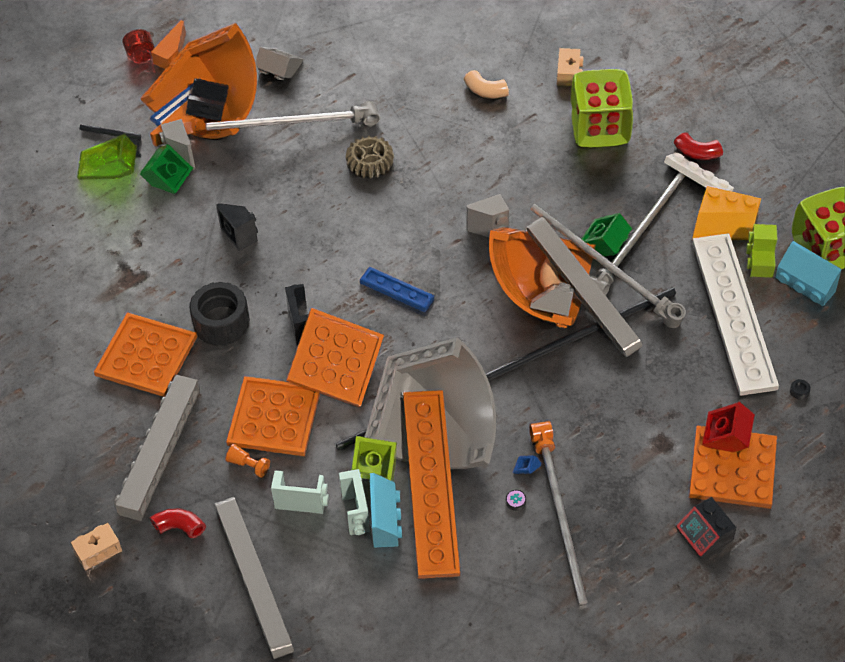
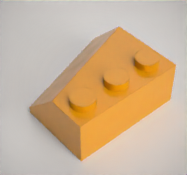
(726, 213)

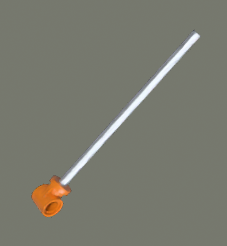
(542, 435)

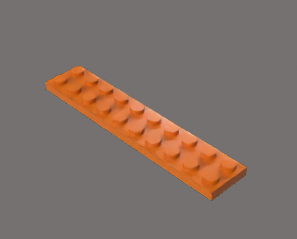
(431, 485)

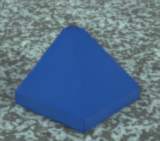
(526, 465)

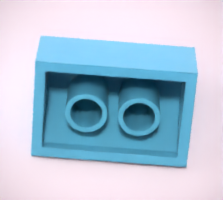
(808, 273)
(384, 512)

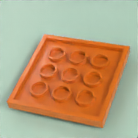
(145, 354)
(335, 357)
(273, 416)
(737, 476)

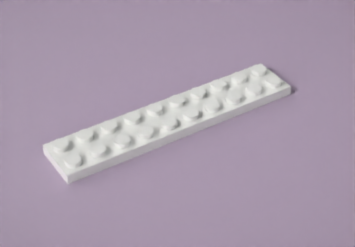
(735, 315)

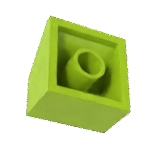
(374, 457)

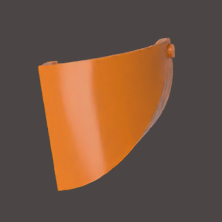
(218, 58)
(518, 266)

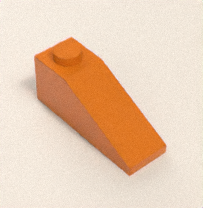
(170, 46)
(190, 123)

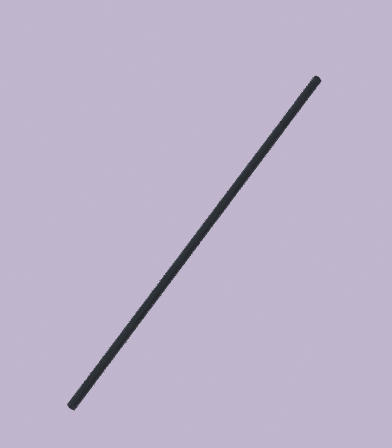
(540, 352)

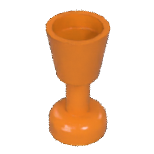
(240, 457)

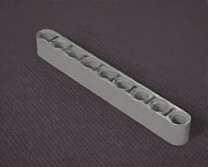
(584, 287)
(254, 578)

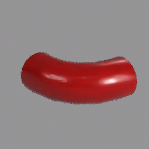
(696, 149)
(178, 519)

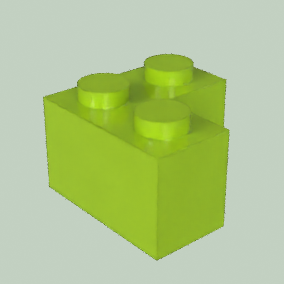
(762, 250)

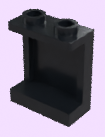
(207, 99)
(296, 301)

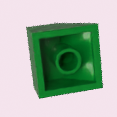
(166, 169)
(607, 234)

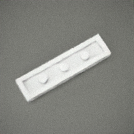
(696, 173)

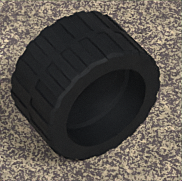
(219, 295)

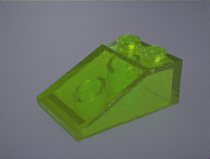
(108, 160)

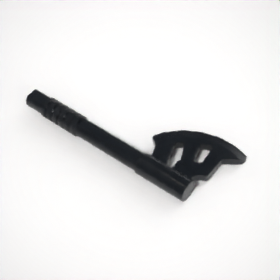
(134, 137)

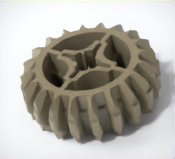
(370, 161)

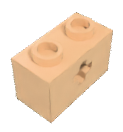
(568, 65)
(96, 546)

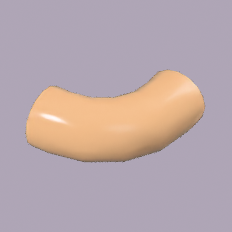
(485, 88)
(548, 275)

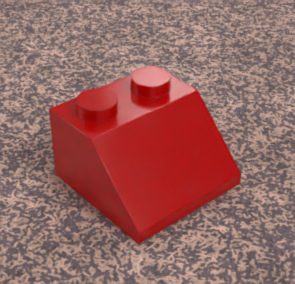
(729, 428)

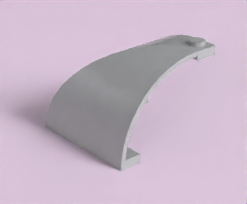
(466, 395)

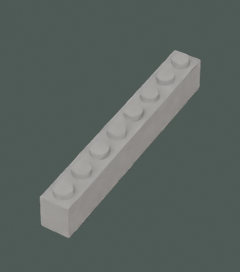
(157, 448)

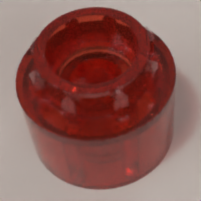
(138, 46)

